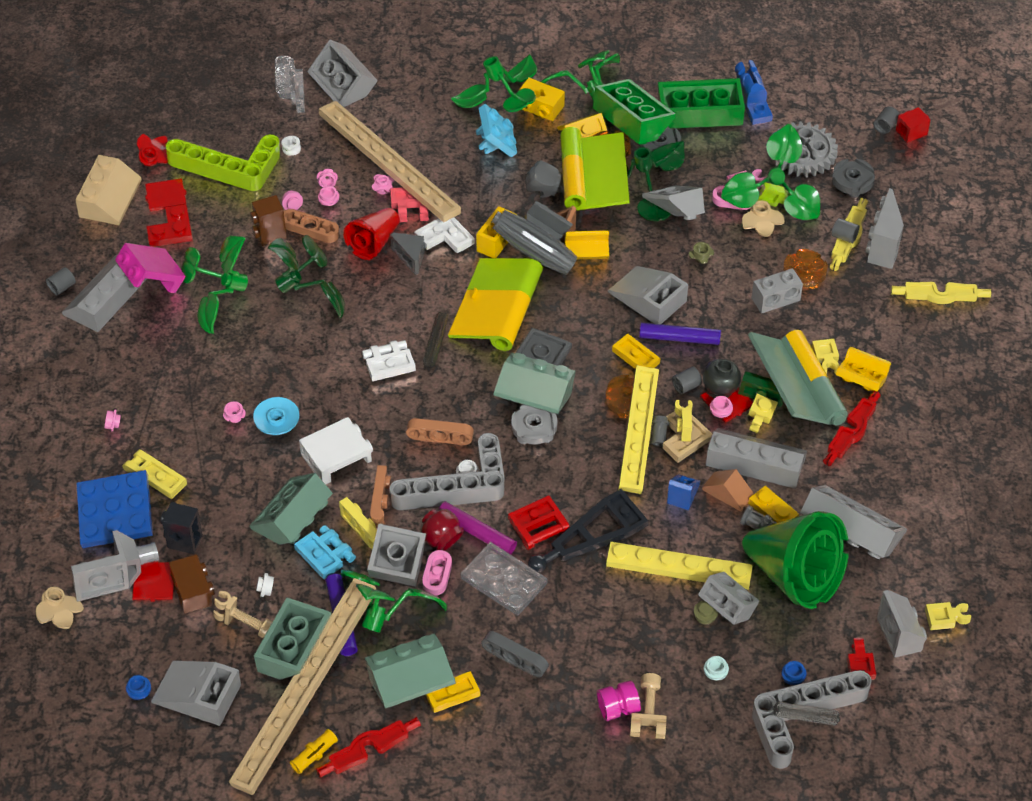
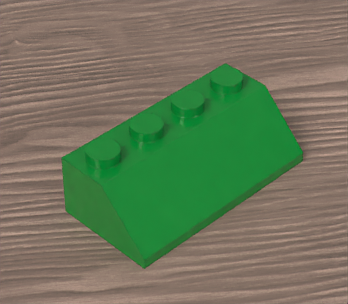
(703, 102)
(632, 110)

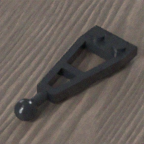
(618, 506)

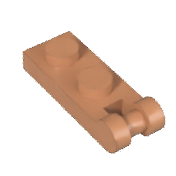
(379, 498)

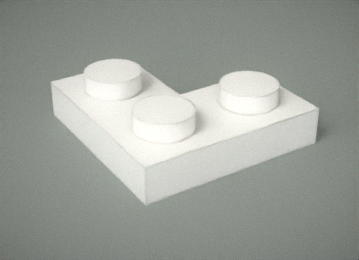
(450, 231)

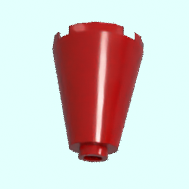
(371, 232)

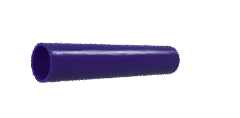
(680, 333)
(336, 591)

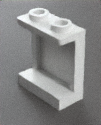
(335, 448)

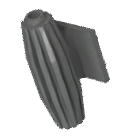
(537, 236)

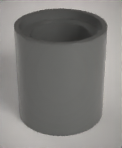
(886, 120)
(845, 230)
(60, 281)
(687, 380)

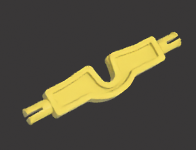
(842, 248)
(929, 292)

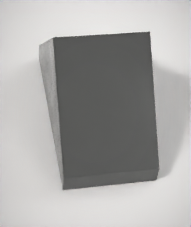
(409, 249)

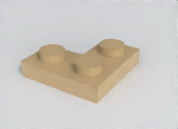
(681, 449)

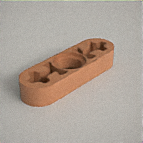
(296, 220)
(426, 431)

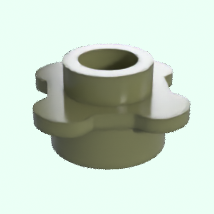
(701, 252)

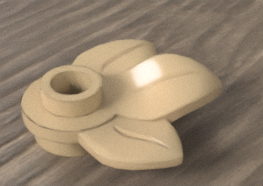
(762, 218)
(58, 608)

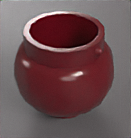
(441, 529)

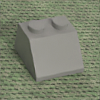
(396, 555)
(900, 624)

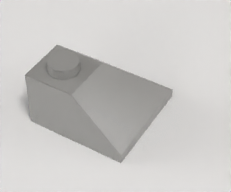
(678, 200)

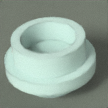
(716, 668)

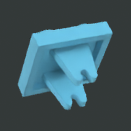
(496, 132)

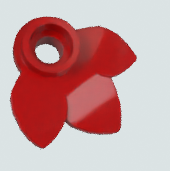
(153, 148)

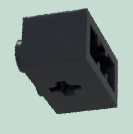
(182, 528)

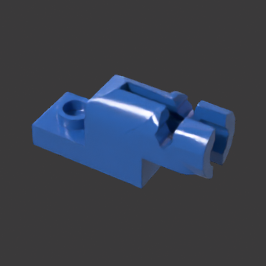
(753, 93)

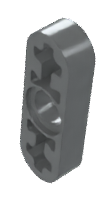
(515, 654)

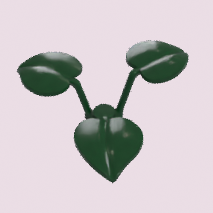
(667, 158)
(291, 277)

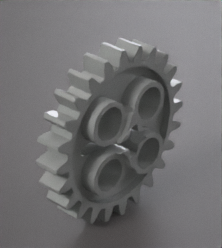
(817, 151)

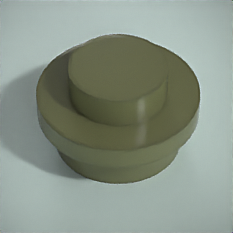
(705, 613)

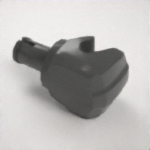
(544, 178)

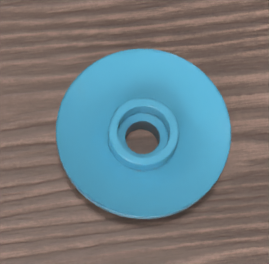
(276, 409)

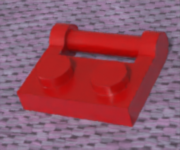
(535, 516)

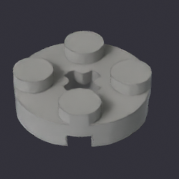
(533, 434)

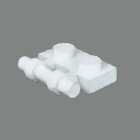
(391, 364)

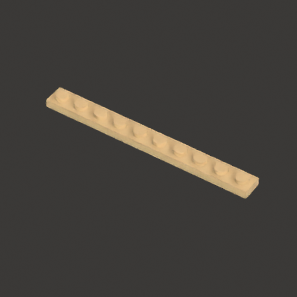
(390, 161)
(300, 690)

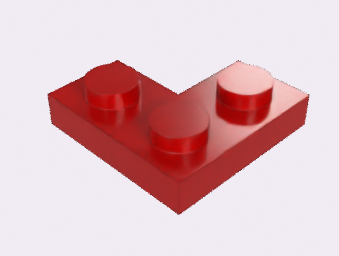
(173, 232)

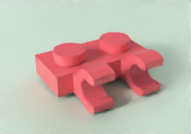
(402, 199)

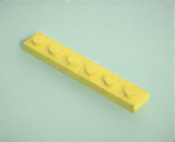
(638, 429)
(675, 564)

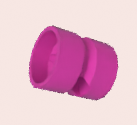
(615, 701)

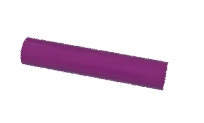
(481, 530)

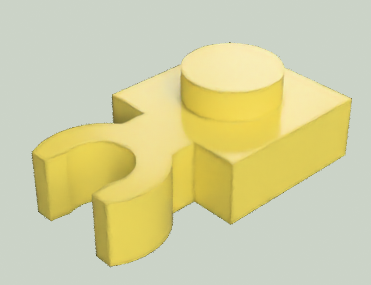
(827, 353)
(944, 616)

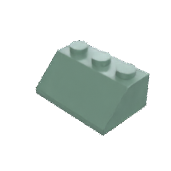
(535, 383)
(292, 509)
(290, 639)
(409, 670)

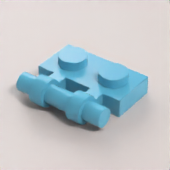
(320, 556)

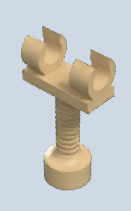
(231, 611)
(650, 683)

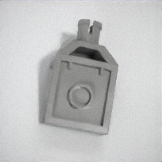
(112, 572)

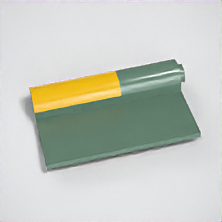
(800, 378)

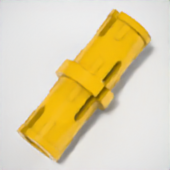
(313, 751)

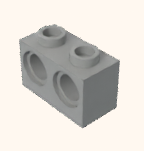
(777, 290)
(728, 598)

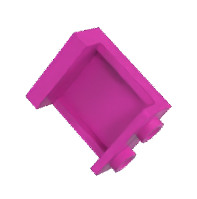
(151, 263)

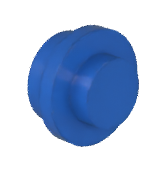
(794, 673)
(138, 687)

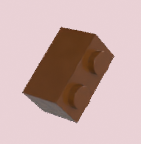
(268, 220)
(191, 583)

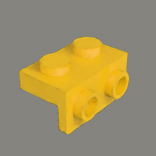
(864, 369)

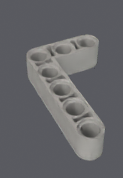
(462, 487)
(798, 694)

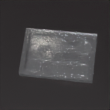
(504, 578)

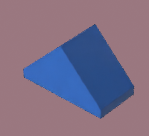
(682, 491)

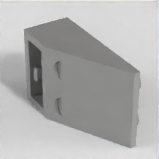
(886, 233)
(651, 293)
(199, 689)

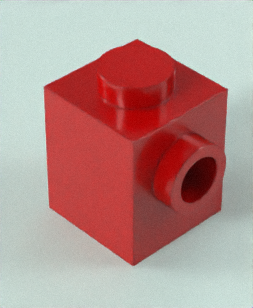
(913, 124)

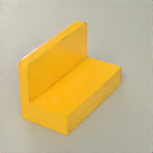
(587, 125)
(588, 244)

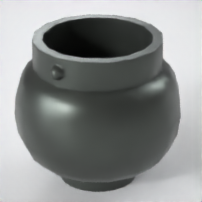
(721, 378)

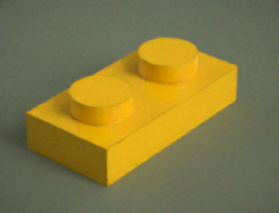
(635, 353)
(769, 503)
(462, 691)

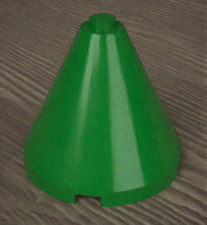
(802, 556)

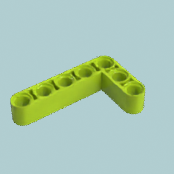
(224, 167)

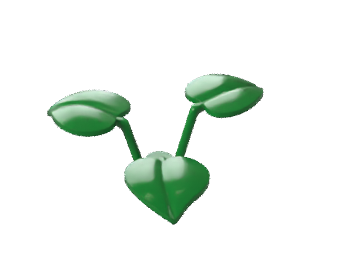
(494, 70)
(596, 81)
(782, 146)
(230, 279)
(376, 614)

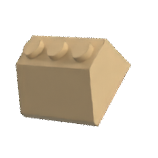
(107, 191)

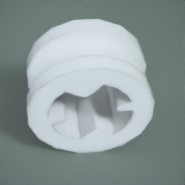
(291, 145)

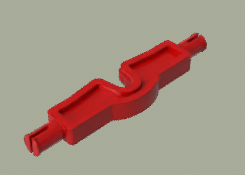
(846, 436)
(356, 754)

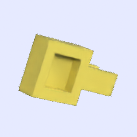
(761, 411)
(684, 423)

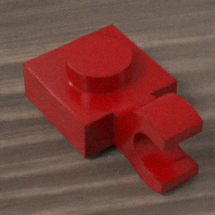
(860, 660)

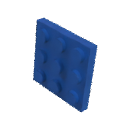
(114, 505)

